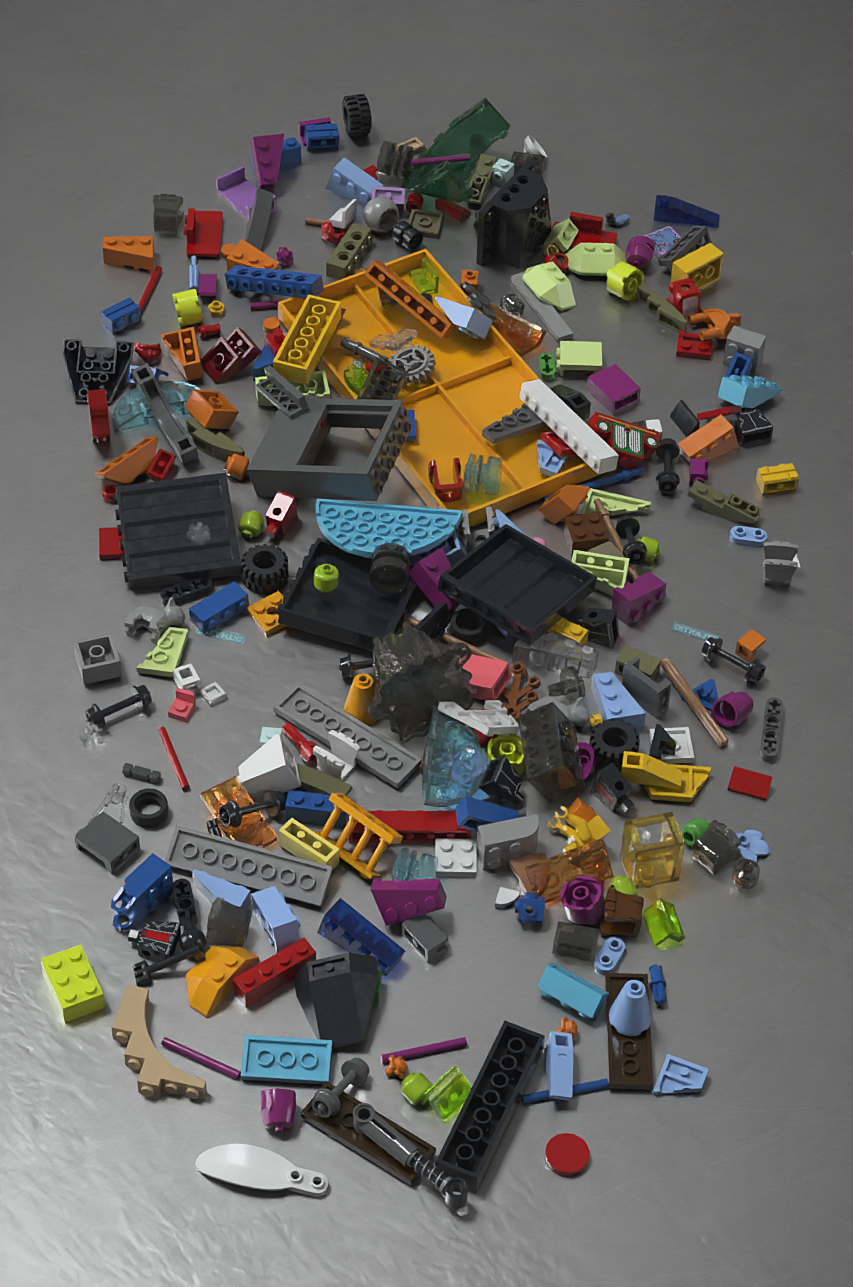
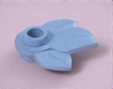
(752, 845)

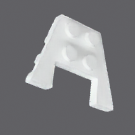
(489, 721)

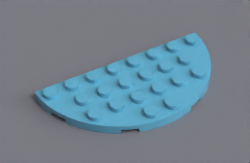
(364, 526)

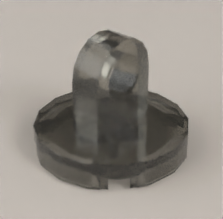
(570, 685)

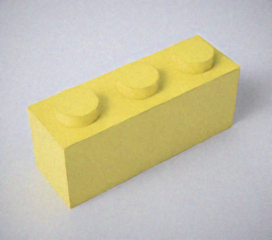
(307, 844)

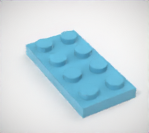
(286, 1059)

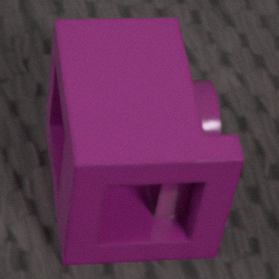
(698, 470)

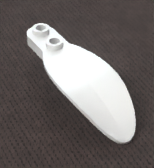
(259, 1169)

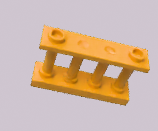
(372, 825)

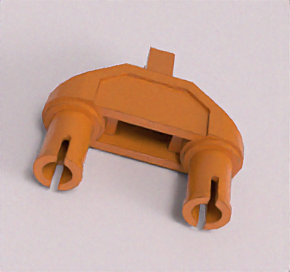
(718, 322)

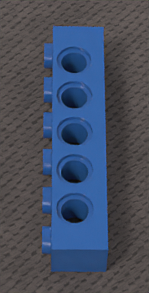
(274, 282)

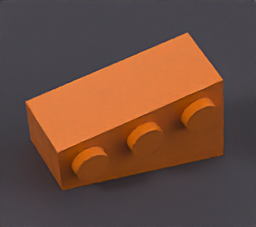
(130, 251)
(247, 255)
(184, 351)
(709, 441)

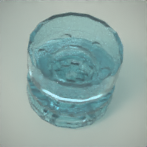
(483, 474)
(408, 868)

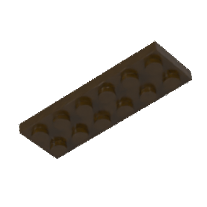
(627, 1055)
(341, 1128)

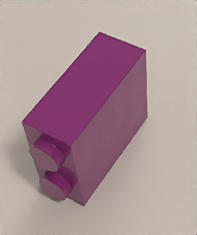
(613, 388)

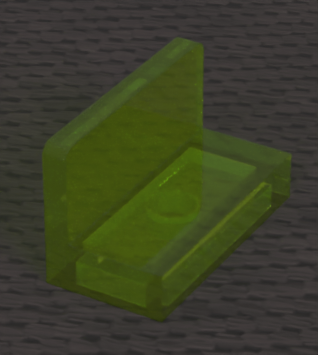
(425, 278)
(663, 922)

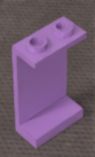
(239, 191)

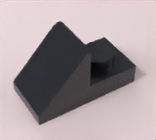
(661, 743)

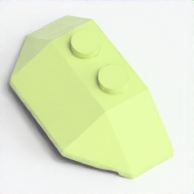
(594, 258)
(550, 285)

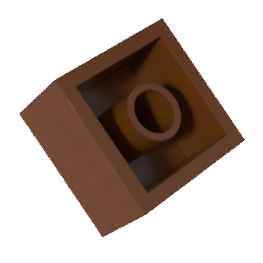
(584, 531)

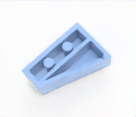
(352, 182)
(615, 701)
(276, 917)

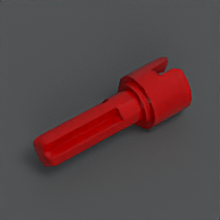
(305, 746)

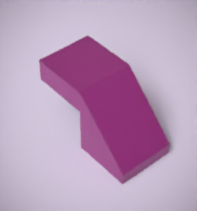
(207, 284)

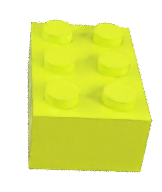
(72, 983)

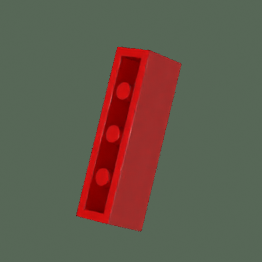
(272, 972)

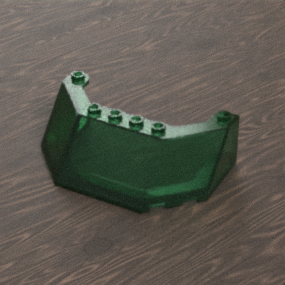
(467, 134)

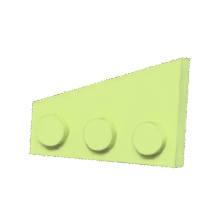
(166, 654)

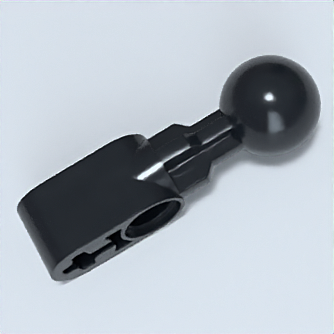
(187, 915)

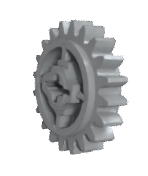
(410, 361)

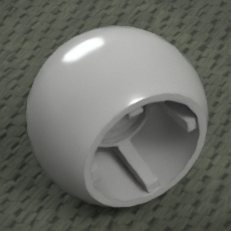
(381, 214)

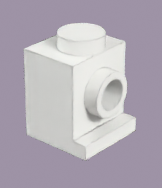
(187, 678)

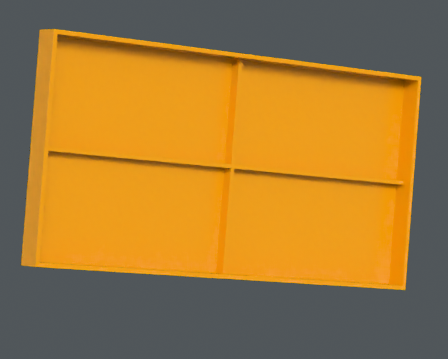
(467, 392)

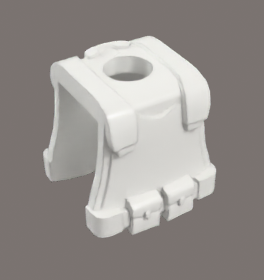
(343, 756)

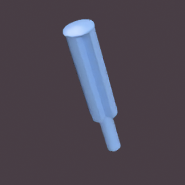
(194, 274)

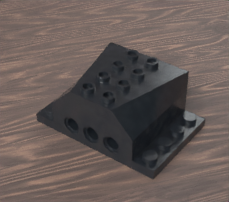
(515, 219)

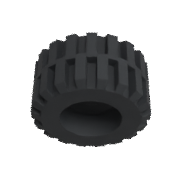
(356, 114)
(264, 568)
(617, 734)

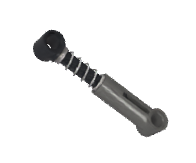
(408, 1154)

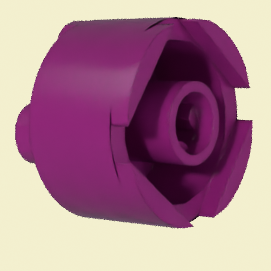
(583, 900)

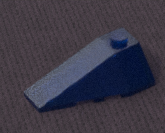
(679, 211)

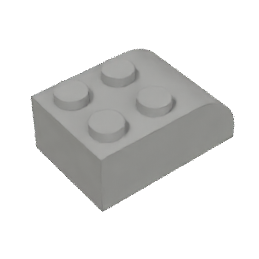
(507, 841)

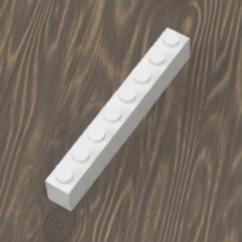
(569, 426)

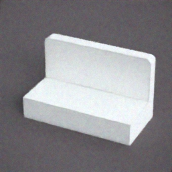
(344, 216)

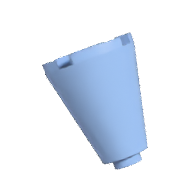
(631, 1009)

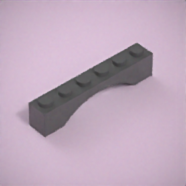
(169, 423)

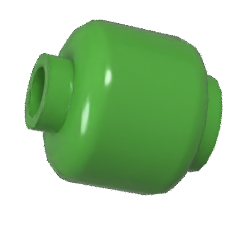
(694, 830)

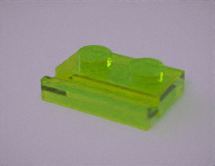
(448, 1093)

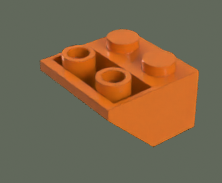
(564, 502)

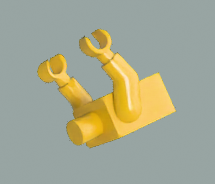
(584, 831)

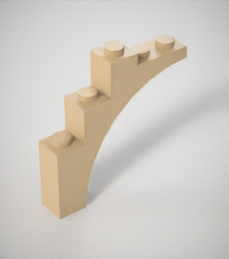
(156, 1071)

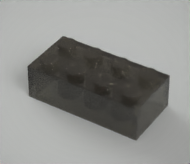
(383, 381)

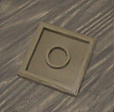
(426, 222)

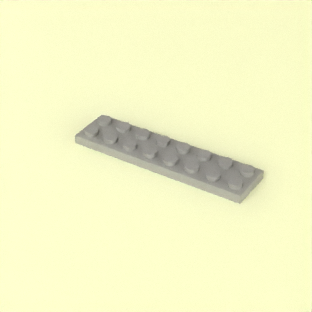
(320, 716)
(249, 865)

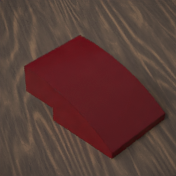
(230, 355)

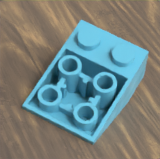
(747, 390)

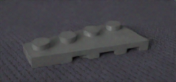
(514, 425)

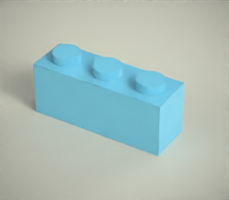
(572, 991)

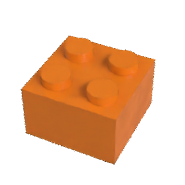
(211, 409)

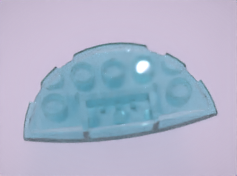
(134, 412)
(451, 762)

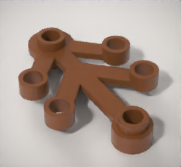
(520, 672)

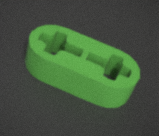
(543, 367)

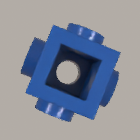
(534, 914)

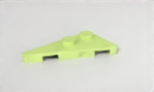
(614, 503)

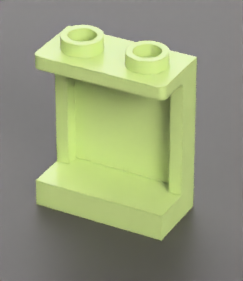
(579, 356)

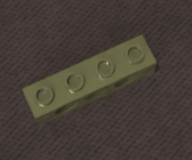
(349, 251)

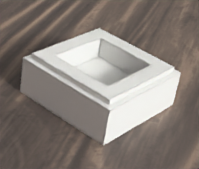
(213, 694)

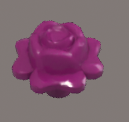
(284, 256)

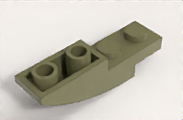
(482, 178)
(216, 445)
(728, 507)

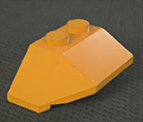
(213, 978)

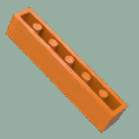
(410, 299)

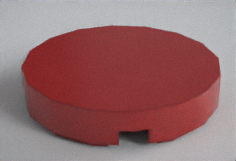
(567, 1154)

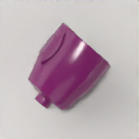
(638, 253)
(734, 706)
(278, 1108)

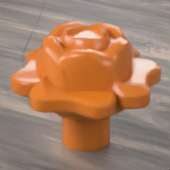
(568, 1027)
(397, 1066)

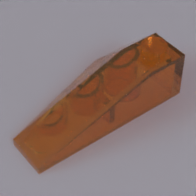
(518, 332)

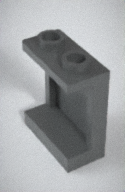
(647, 693)
(108, 841)

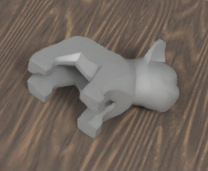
(154, 619)
(575, 713)

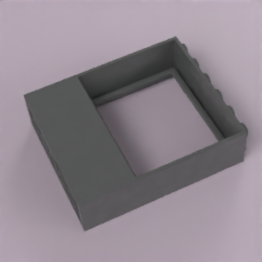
(291, 447)

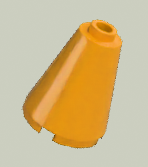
(359, 698)

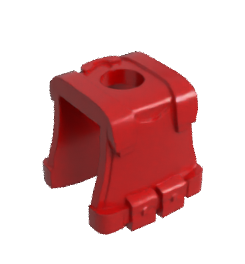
(691, 295)
(440, 490)

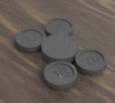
(478, 300)

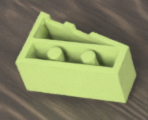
(610, 570)

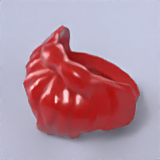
(329, 235)
(562, 266)
(147, 352)

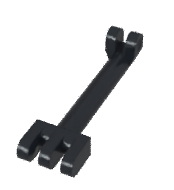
(143, 970)

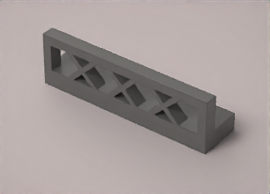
(685, 245)
(287, 392)

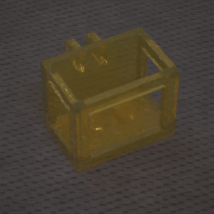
(653, 862)

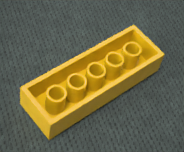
(307, 339)

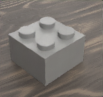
(745, 343)
(97, 658)

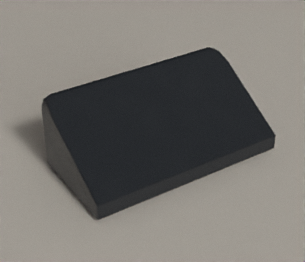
(685, 419)

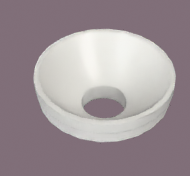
(532, 147)

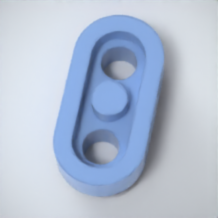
(748, 536)
(610, 954)

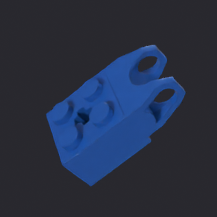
(143, 891)

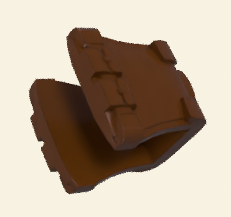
(621, 914)

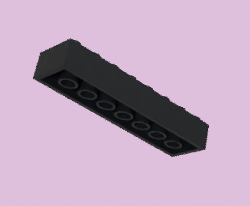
(490, 1104)

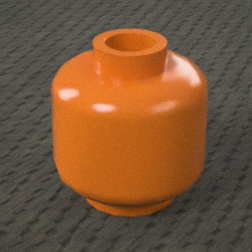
(237, 466)

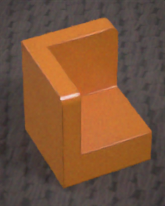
(748, 644)
(581, 810)

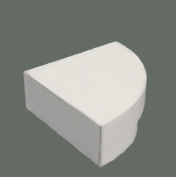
(506, 897)

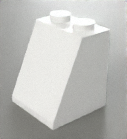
(270, 768)

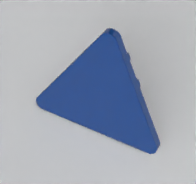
(706, 693)

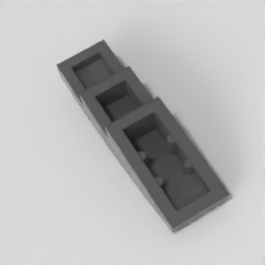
(259, 218)

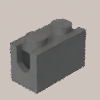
(425, 936)

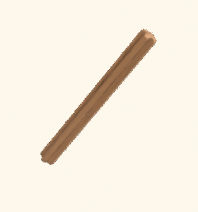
(694, 702)

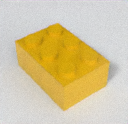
(701, 266)

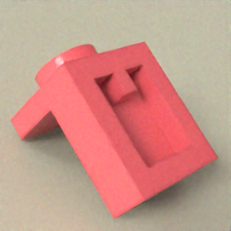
(182, 705)

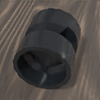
(407, 235)

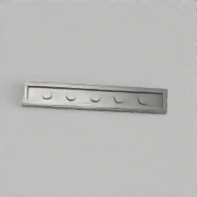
(544, 311)

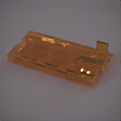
(251, 829)
(554, 872)

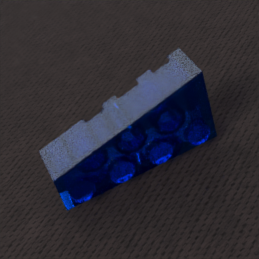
(358, 935)

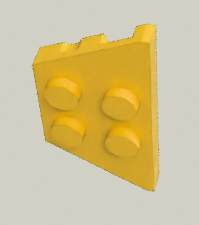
(692, 780)

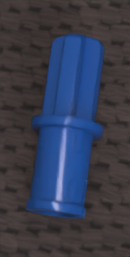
(657, 984)

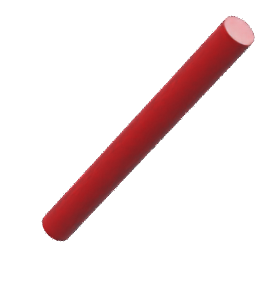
(149, 288)
(173, 758)

